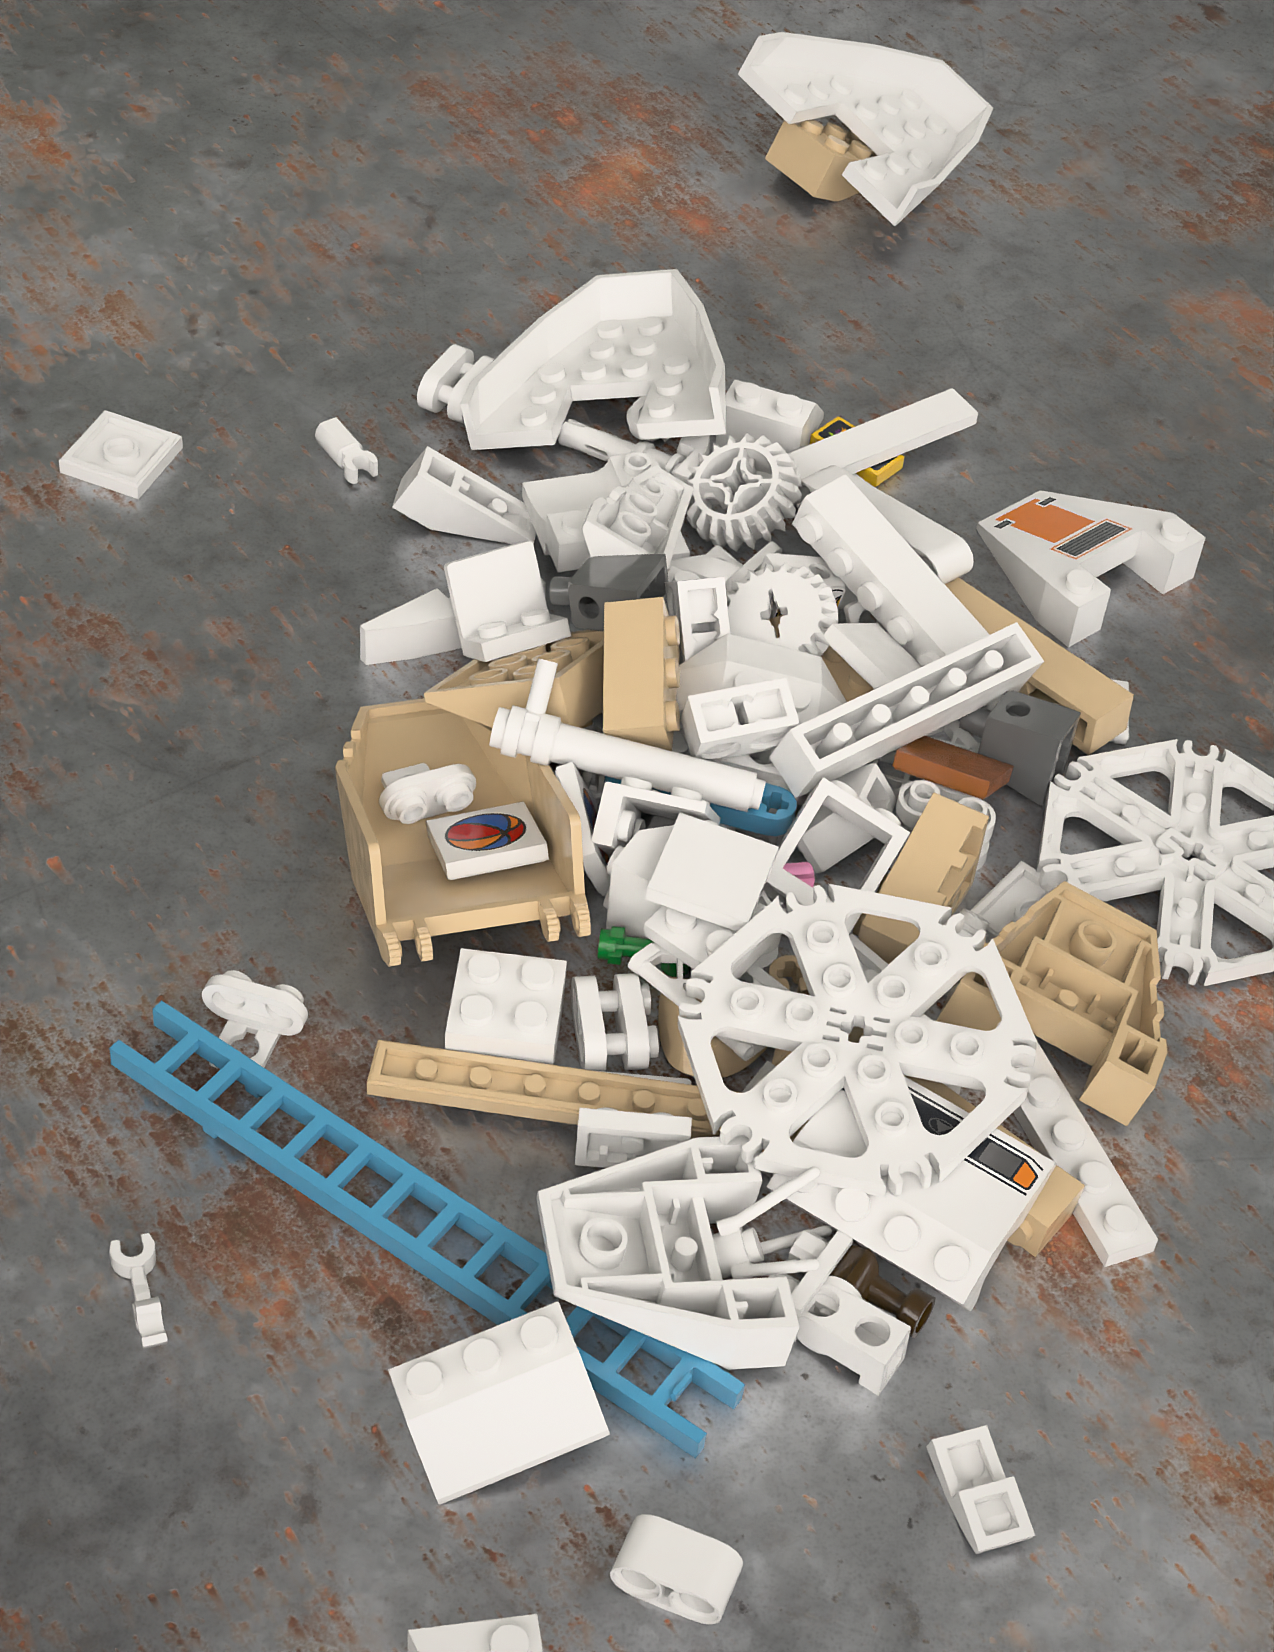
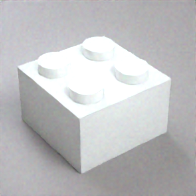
(506, 1006)

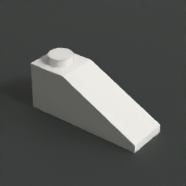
(460, 502)

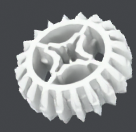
(752, 503)

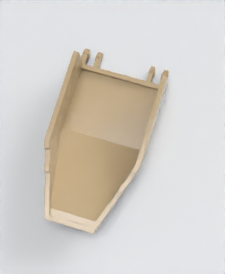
(395, 861)

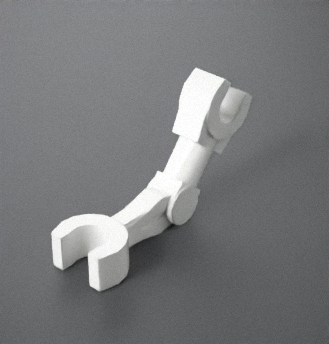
(145, 1309)

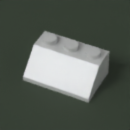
(498, 1402)

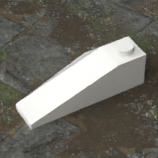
(639, 517)

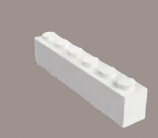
(885, 573)
(905, 709)

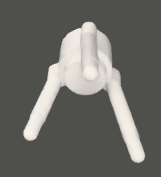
(741, 1248)

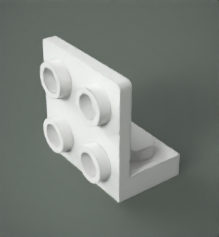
(501, 603)
(622, 807)
(616, 1136)

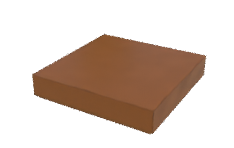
(952, 767)

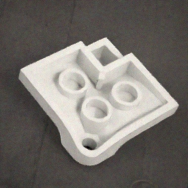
(562, 503)

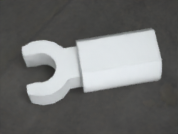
(345, 449)

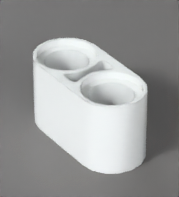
(677, 1569)

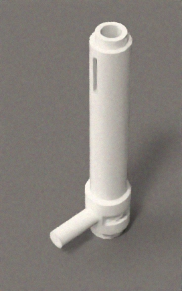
(550, 740)

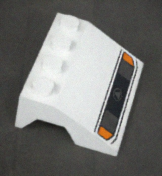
(934, 1233)

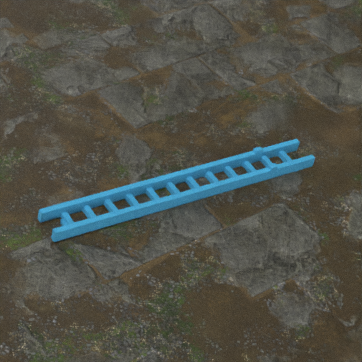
(408, 1181)

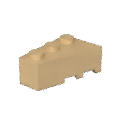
(641, 672)
(931, 868)

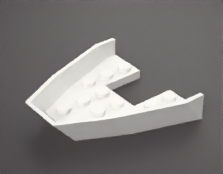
(897, 102)
(605, 342)

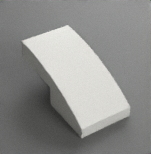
(978, 1491)

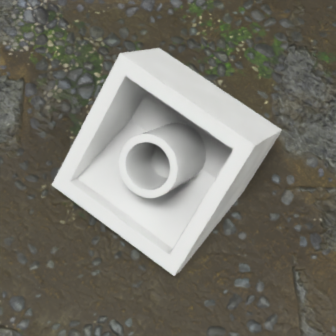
(771, 414)
(630, 874)

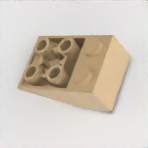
(817, 157)

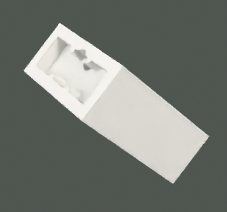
(844, 802)

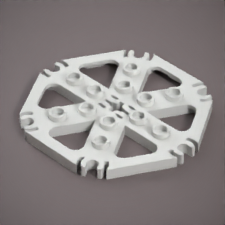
(1158, 842)
(870, 1071)

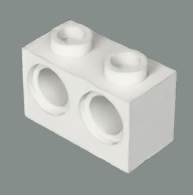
(700, 612)
(738, 719)

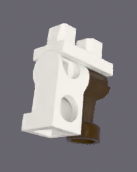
(838, 1311)

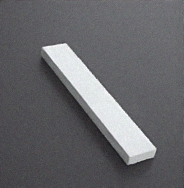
(886, 435)

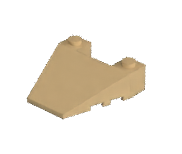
(1086, 989)

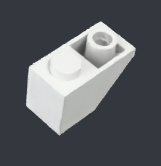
(833, 837)

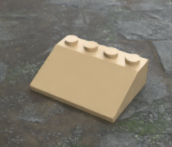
(483, 687)

